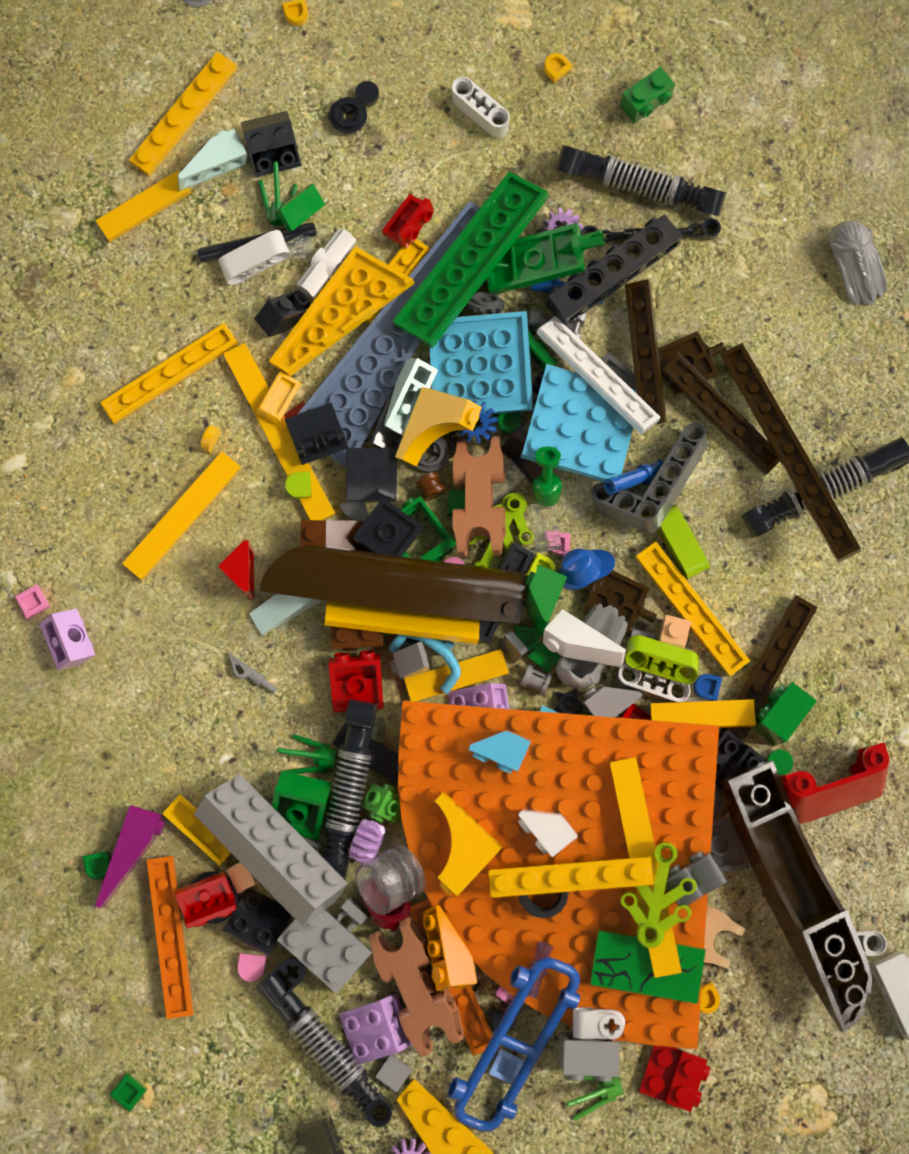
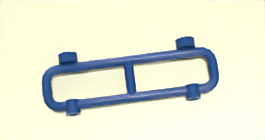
(523, 980)

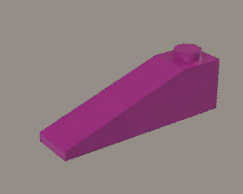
(135, 839)

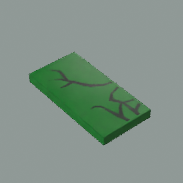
(627, 966)

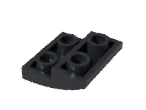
(371, 474)
(733, 756)

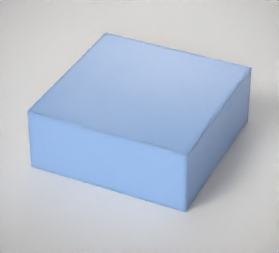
(506, 1066)

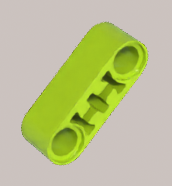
(682, 544)
(662, 659)

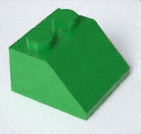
(542, 595)
(302, 802)

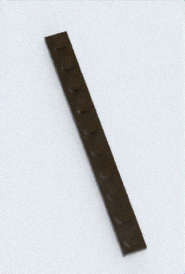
(790, 453)

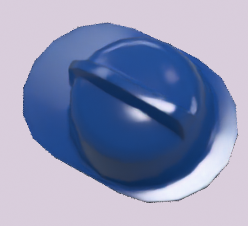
(585, 567)

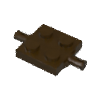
(695, 352)
(621, 593)

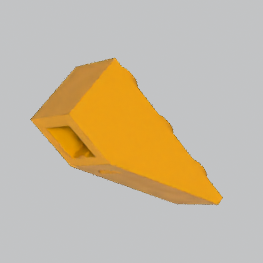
(449, 956)

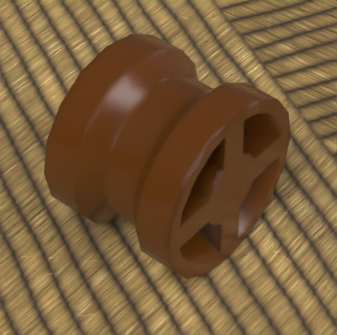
(430, 486)

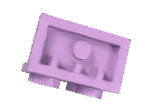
(485, 695)
(375, 1029)

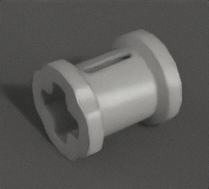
(536, 680)

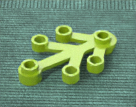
(510, 513)
(657, 901)

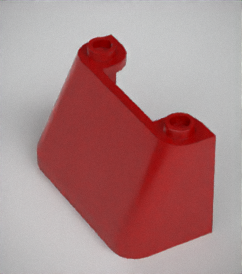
(864, 785)

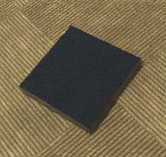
(387, 530)

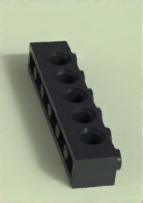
(660, 230)

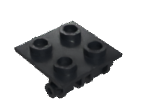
(316, 433)
(257, 921)

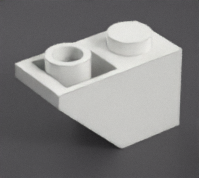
(549, 828)

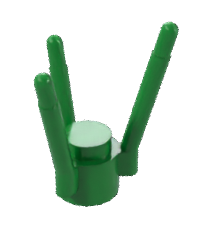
(271, 213)
(323, 757)

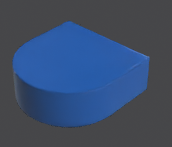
(708, 686)

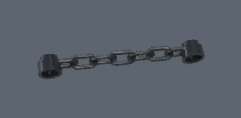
(711, 223)

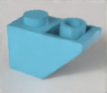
(503, 748)

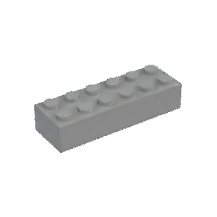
(270, 849)

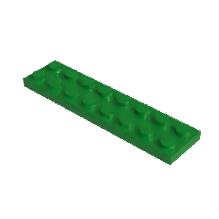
(470, 259)

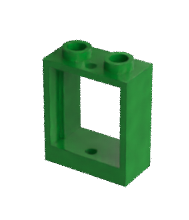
(444, 548)

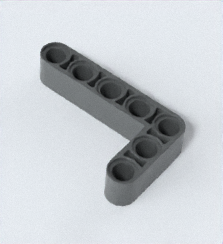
(660, 486)

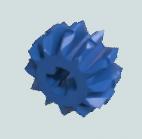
(481, 429)

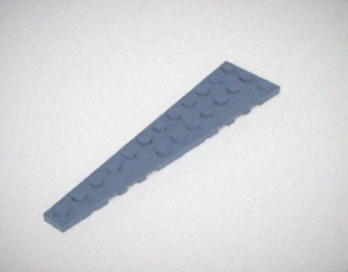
(374, 362)

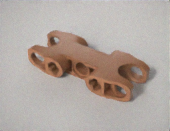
(479, 515)
(423, 1003)

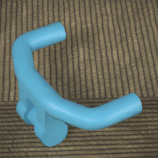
(442, 648)

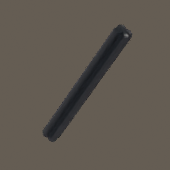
(218, 250)

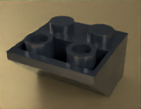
(271, 141)

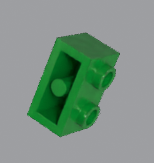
(647, 95)

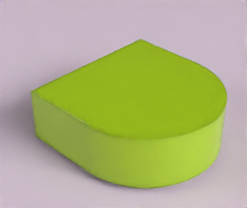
(299, 485)

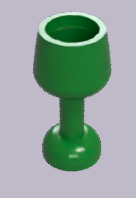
(547, 486)

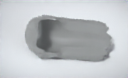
(858, 262)
(583, 673)

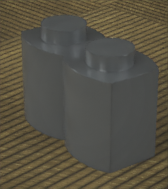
(701, 869)

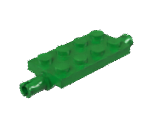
(543, 258)

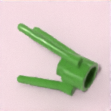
(606, 1089)

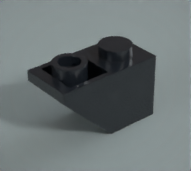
(282, 313)

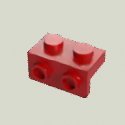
(408, 220)
(206, 900)

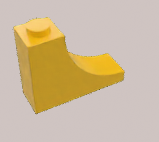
(433, 417)
(470, 847)

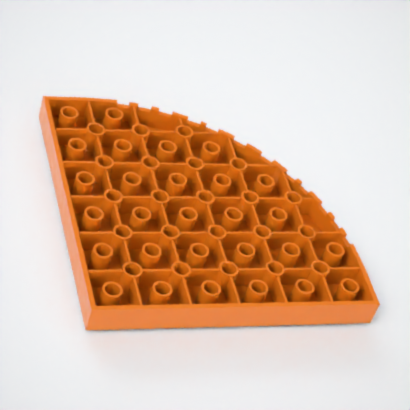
(572, 776)

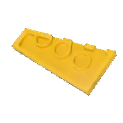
(437, 1124)

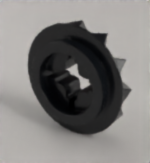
(348, 105)

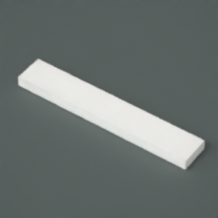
(598, 375)

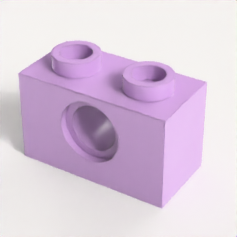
(67, 639)

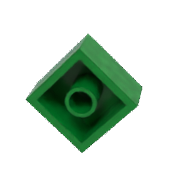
(784, 713)

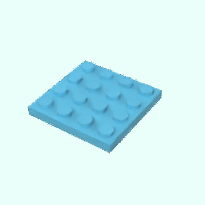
(486, 361)
(579, 425)

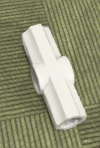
(326, 263)

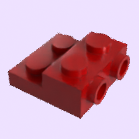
(355, 679)
(674, 1076)

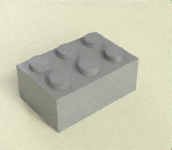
(326, 948)
(588, 1057)

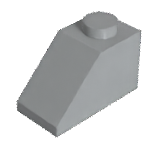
(410, 661)
(608, 701)

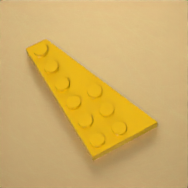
(347, 300)

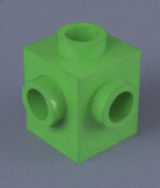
(379, 802)

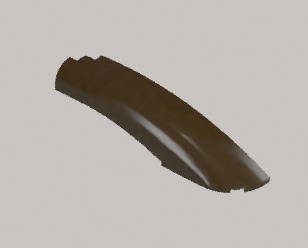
(397, 583)
(799, 892)

